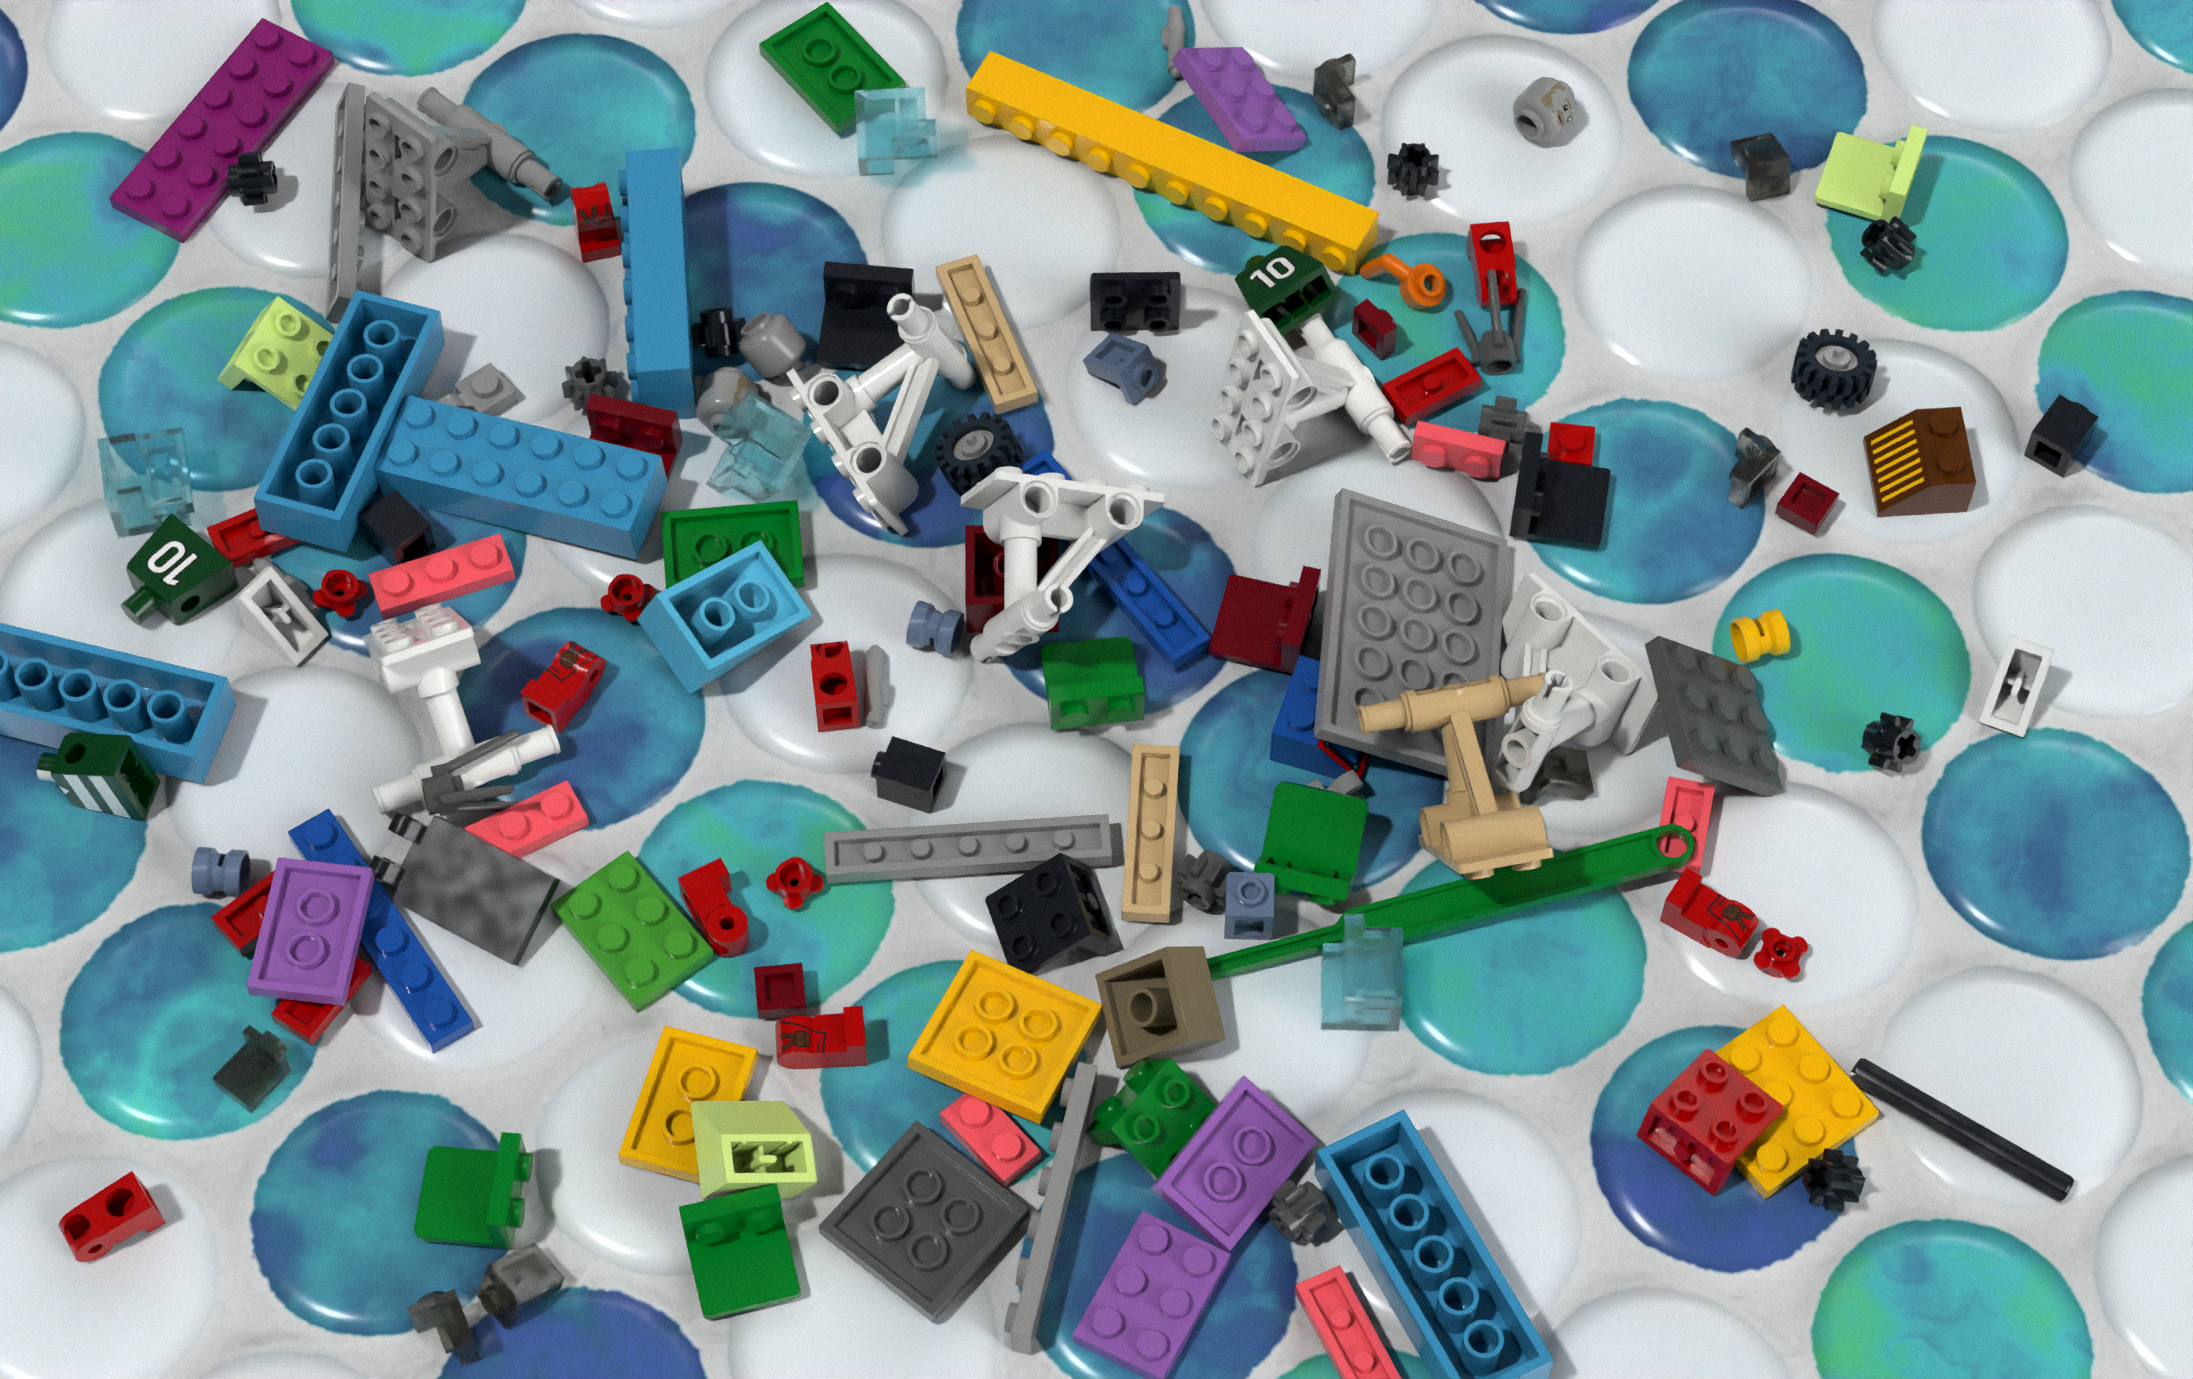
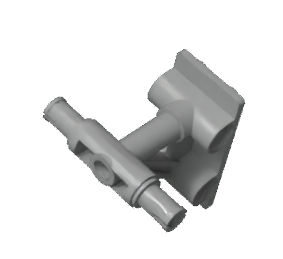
(418, 165)

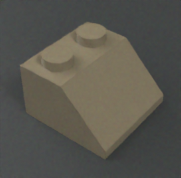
(1160, 1005)

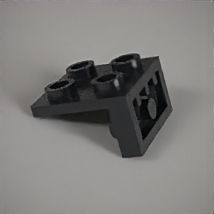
(1135, 301)
(855, 315)
(1558, 499)
(1050, 914)

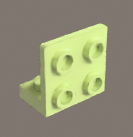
(1870, 176)
(278, 353)

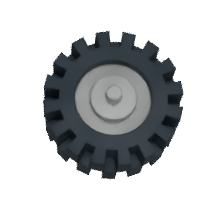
(1833, 369)
(976, 450)

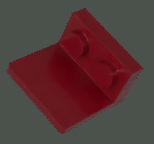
(636, 427)
(1266, 620)

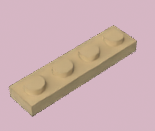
(986, 334)
(1150, 833)

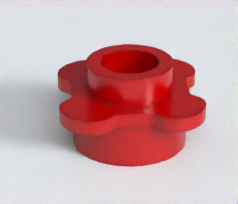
(340, 581)
(623, 586)
(789, 870)
(1779, 966)

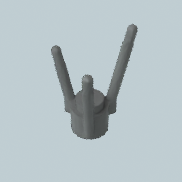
(1496, 351)
(446, 794)

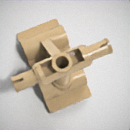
(1474, 826)

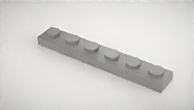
(347, 190)
(964, 848)
(1046, 1226)

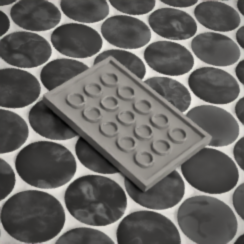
(1405, 611)

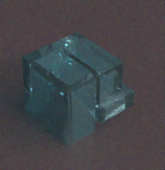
(891, 128)
(760, 450)
(146, 480)
(1362, 978)

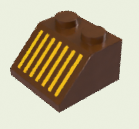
(1921, 464)

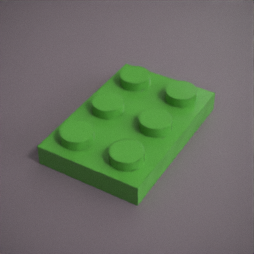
(632, 931)

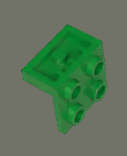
(740, 1251)

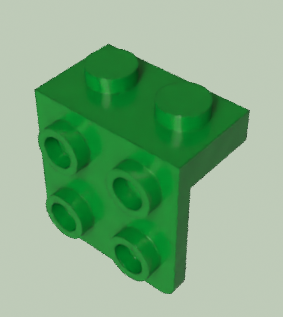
(1092, 683)
(1313, 841)
(1152, 1114)
(474, 1194)

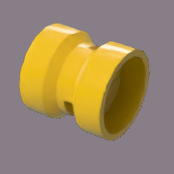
(1760, 636)

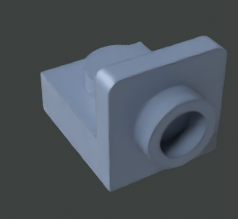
(1126, 364)
(1249, 906)

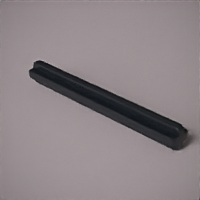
(1961, 1130)

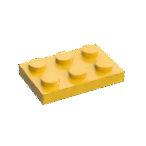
(682, 1071)

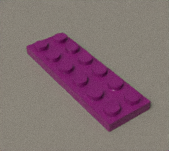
(228, 117)

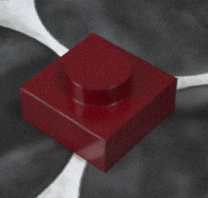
(1374, 329)
(1807, 503)
(780, 990)

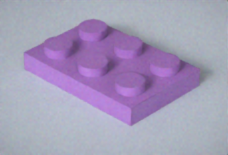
(1239, 99)
(311, 931)
(1233, 1164)
(1151, 1297)

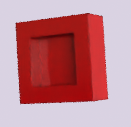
(1571, 443)

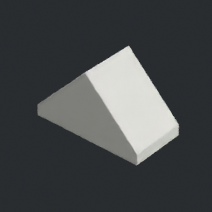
(279, 617)
(2016, 685)

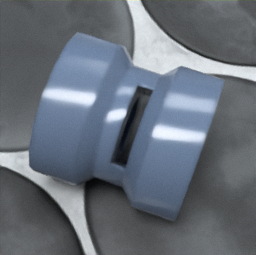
(935, 628)
(220, 871)

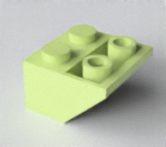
(751, 1147)

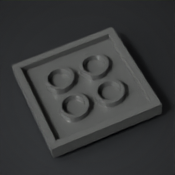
(1713, 716)
(924, 1221)

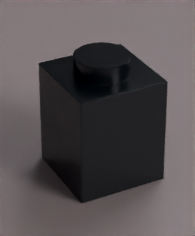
(2061, 435)
(397, 529)
(909, 774)

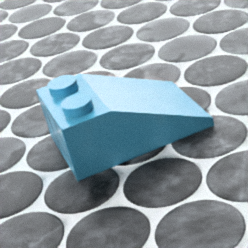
(723, 615)

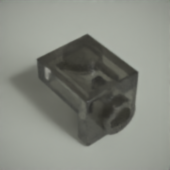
(1332, 90)
(1562, 774)

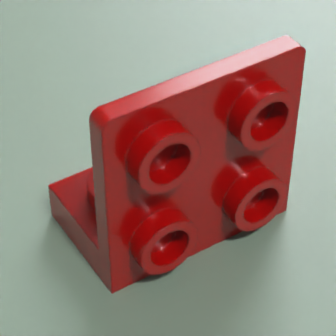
(1708, 1120)

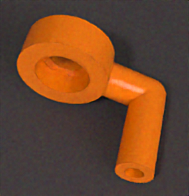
(1410, 278)

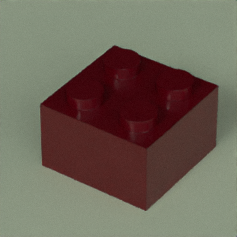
(986, 575)

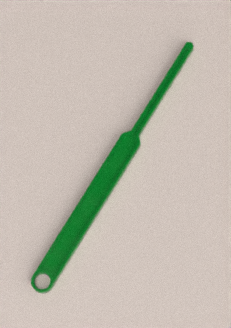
(1478, 900)

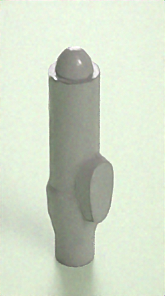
(1173, 37)
(292, 582)
(876, 689)

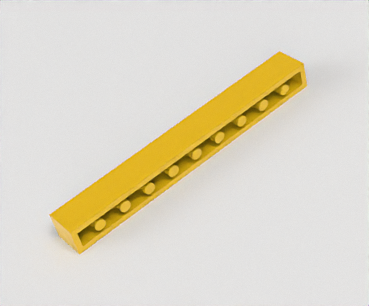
(1171, 163)

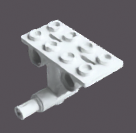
(1273, 390)
(845, 415)
(1017, 516)
(427, 656)
(1587, 690)

